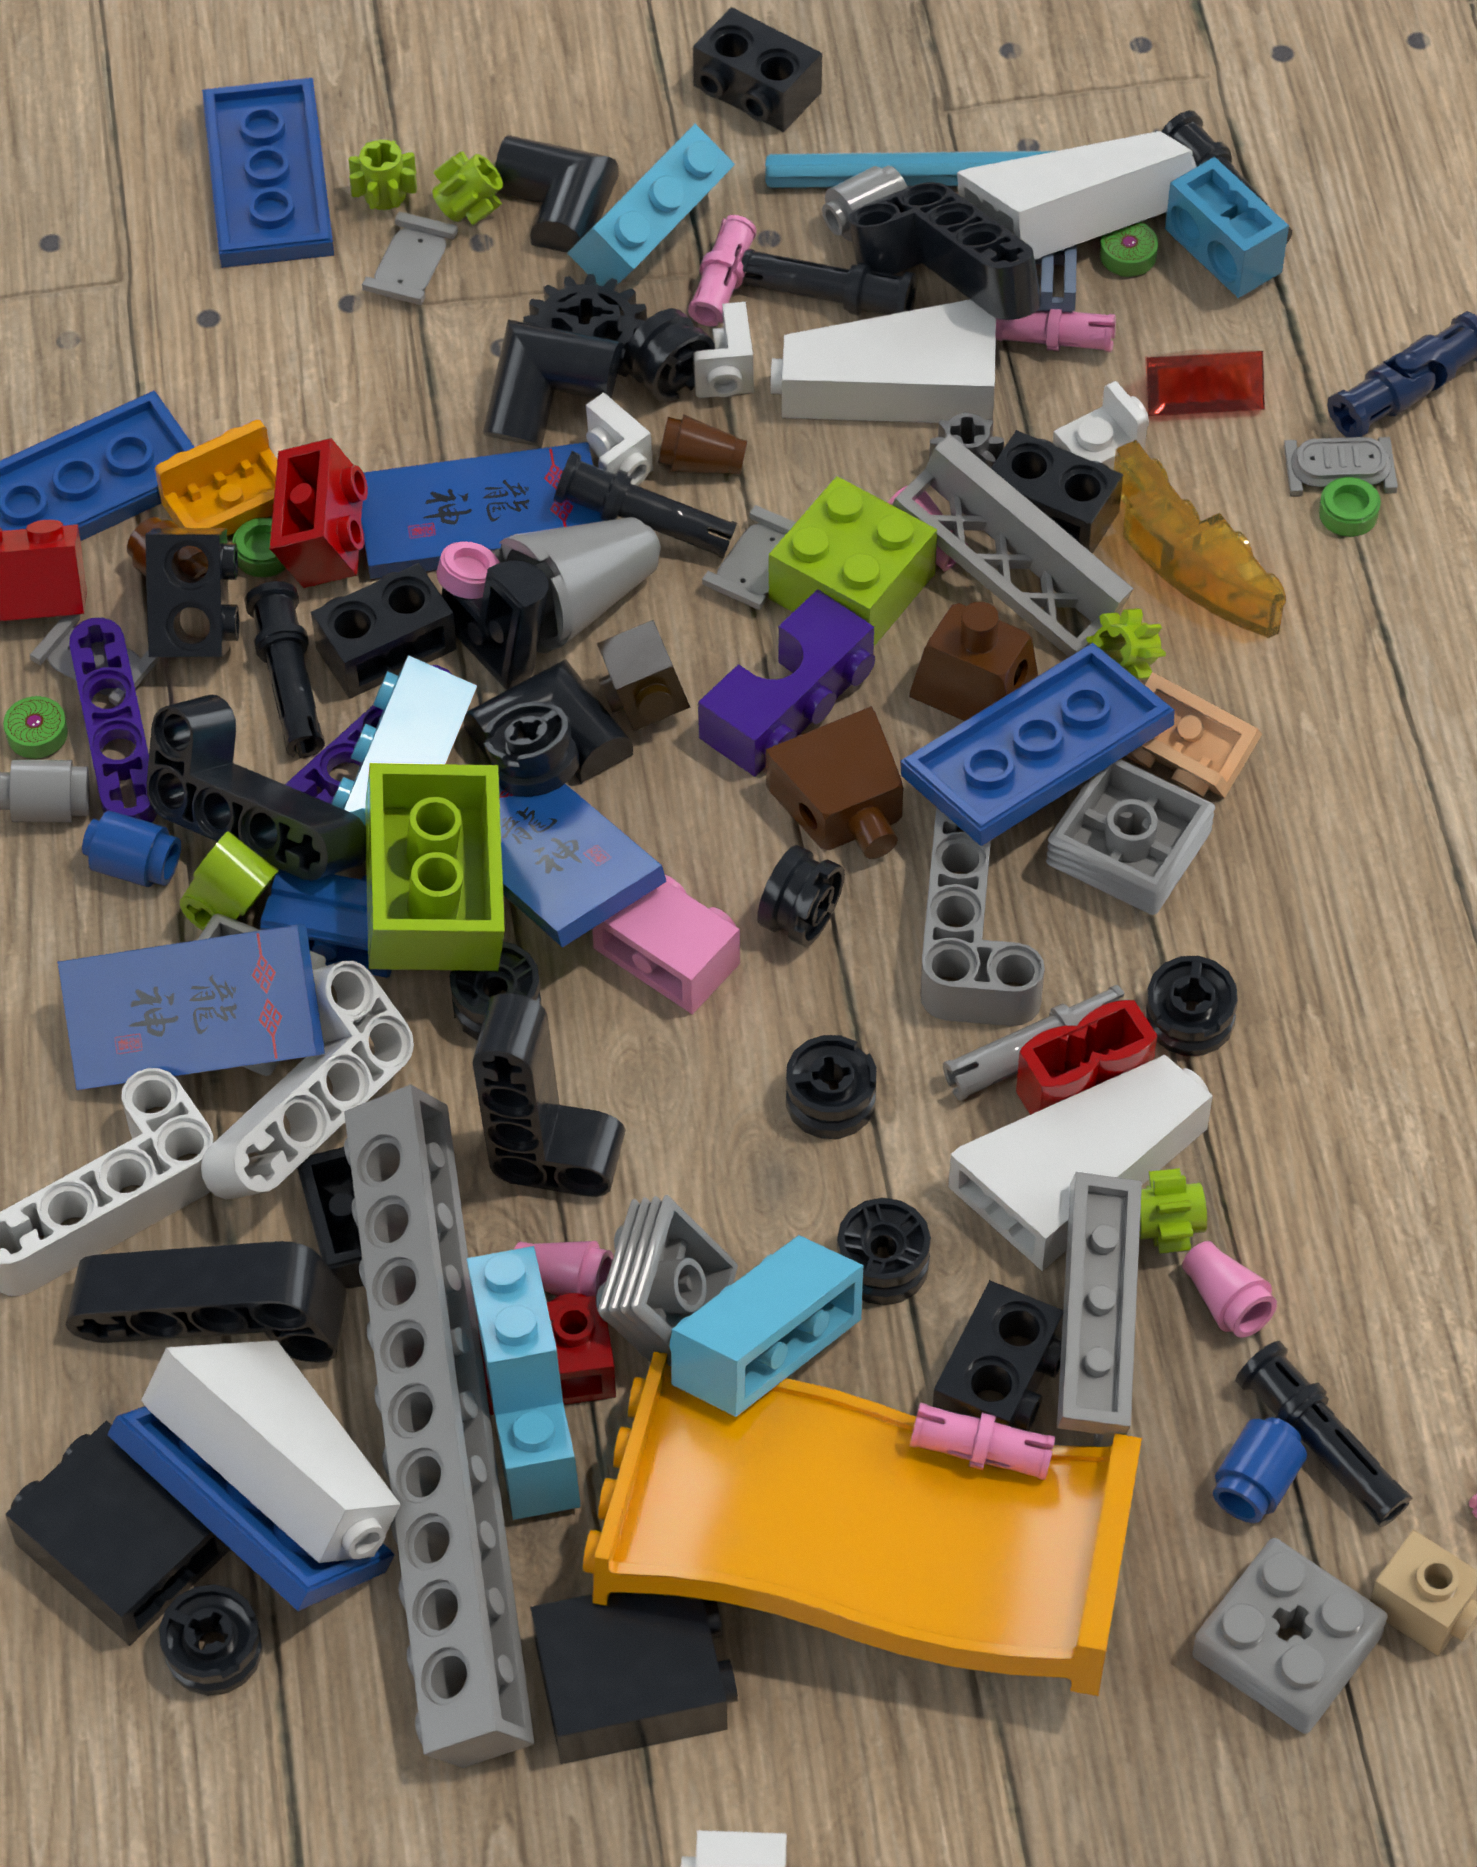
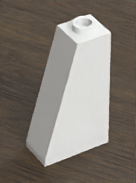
(1078, 191)
(892, 367)
(1115, 1129)
(275, 1443)

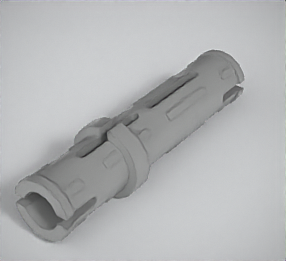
(1001, 1058)

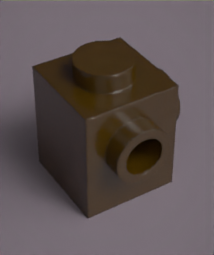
(641, 676)

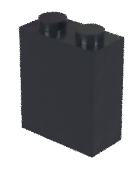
(112, 1535)
(631, 1671)

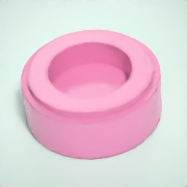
(464, 569)

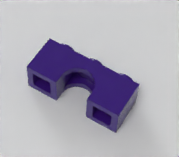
(824, 651)

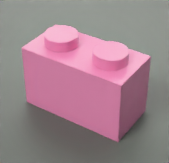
(672, 944)

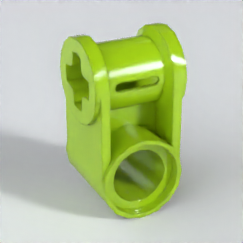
(226, 882)

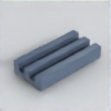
(1068, 259)

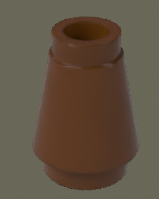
(700, 448)

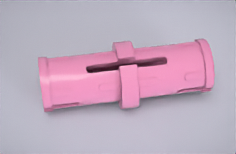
(722, 270)
(1060, 329)
(982, 1441)

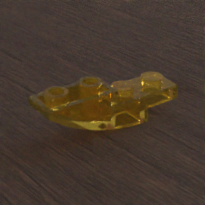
(1195, 556)

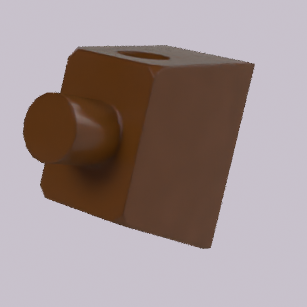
(972, 661)
(840, 783)

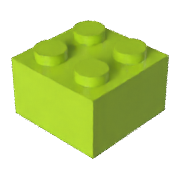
(855, 553)

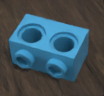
(1226, 227)

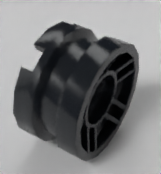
(663, 353)
(532, 748)
(800, 895)
(1198, 981)
(474, 989)
(827, 1111)
(907, 1239)
(219, 1665)

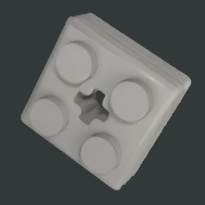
(1097, 843)
(660, 1274)
(1308, 1671)

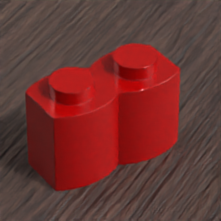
(1082, 1056)

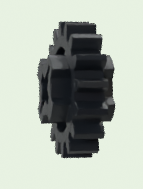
(590, 311)

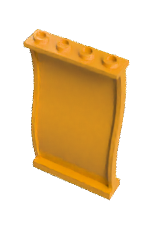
(846, 1527)

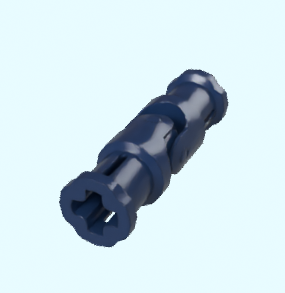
(1405, 377)

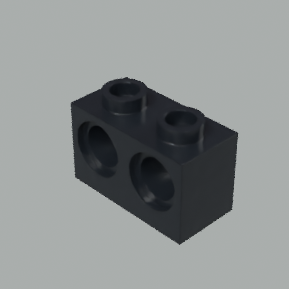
(757, 69)
(1066, 487)
(173, 590)
(381, 626)
(990, 1363)

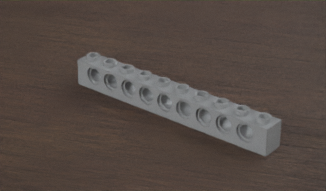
(437, 1431)

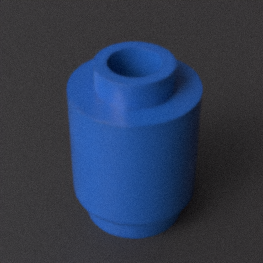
(131, 849)
(1259, 1469)

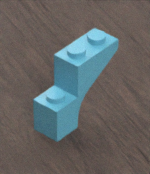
(524, 1382)

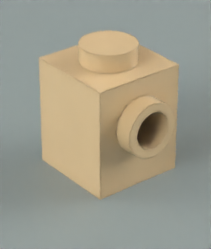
(1428, 1594)

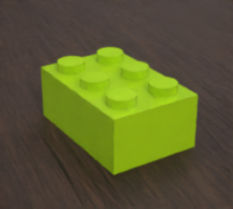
(434, 867)

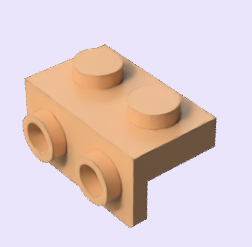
(1204, 744)

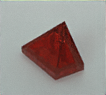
(1204, 382)

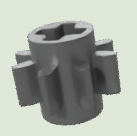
(974, 434)

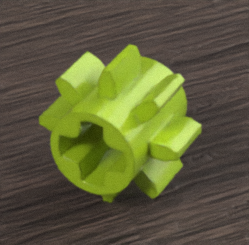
(382, 174)
(467, 188)
(1129, 641)
(1172, 1211)

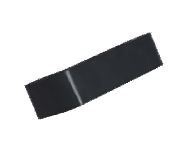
(952, 240)
(204, 791)
(524, 1126)
(211, 1292)

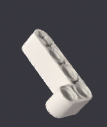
(303, 1093)
(95, 1188)

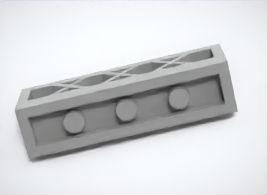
(1025, 533)
(1099, 1306)

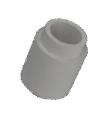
(858, 191)
(45, 791)

